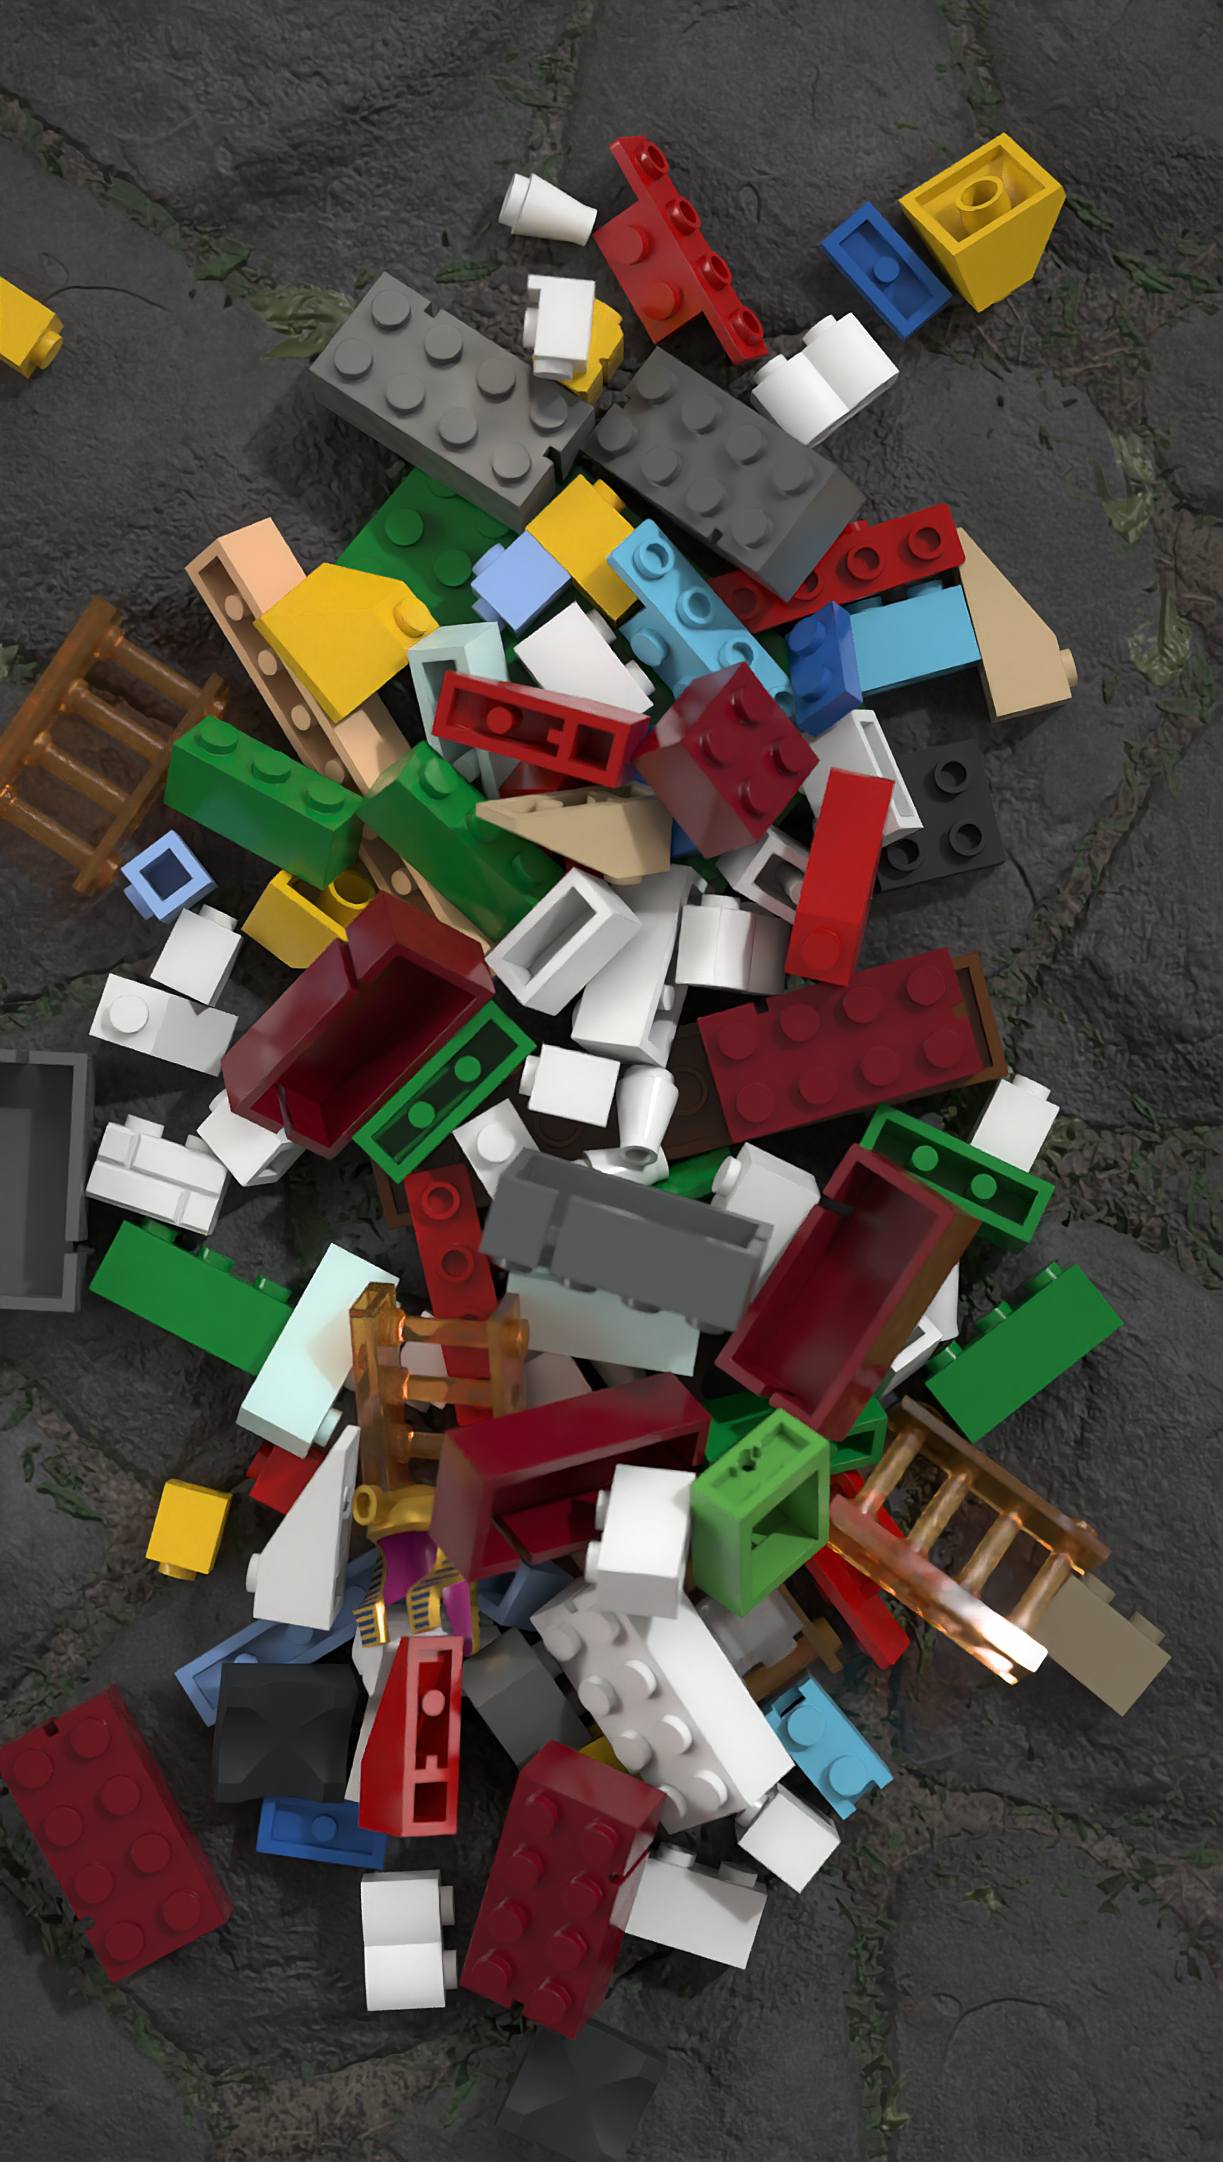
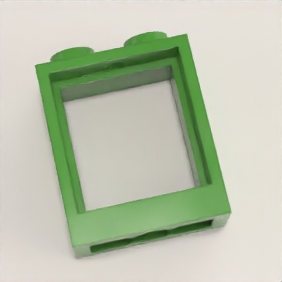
(774, 1509)

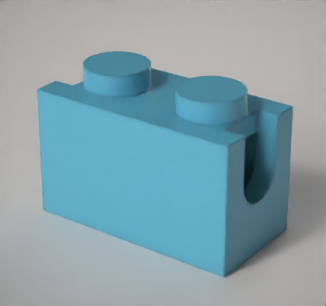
(912, 637)
(825, 1744)

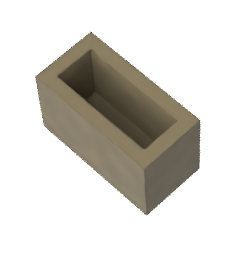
(1098, 1644)

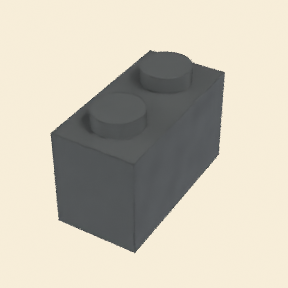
(519, 1698)

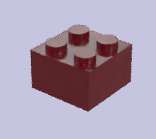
(725, 760)

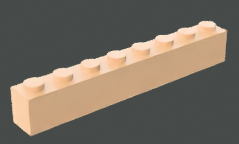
(239, 582)

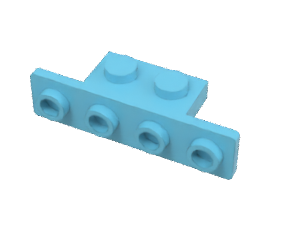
(684, 623)

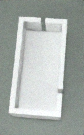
(666, 1704)

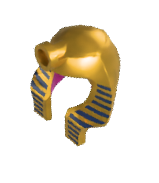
(411, 1567)

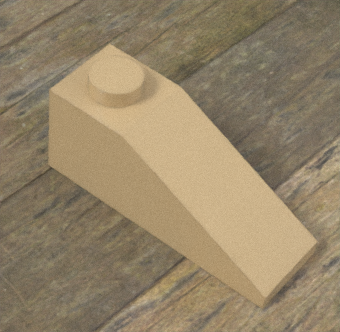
(1018, 651)
(600, 826)

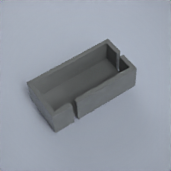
(452, 403)
(725, 472)
(45, 1177)
(626, 1240)

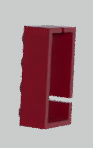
(357, 1026)
(838, 1045)
(848, 1293)
(546, 1467)
(113, 1833)
(552, 1896)

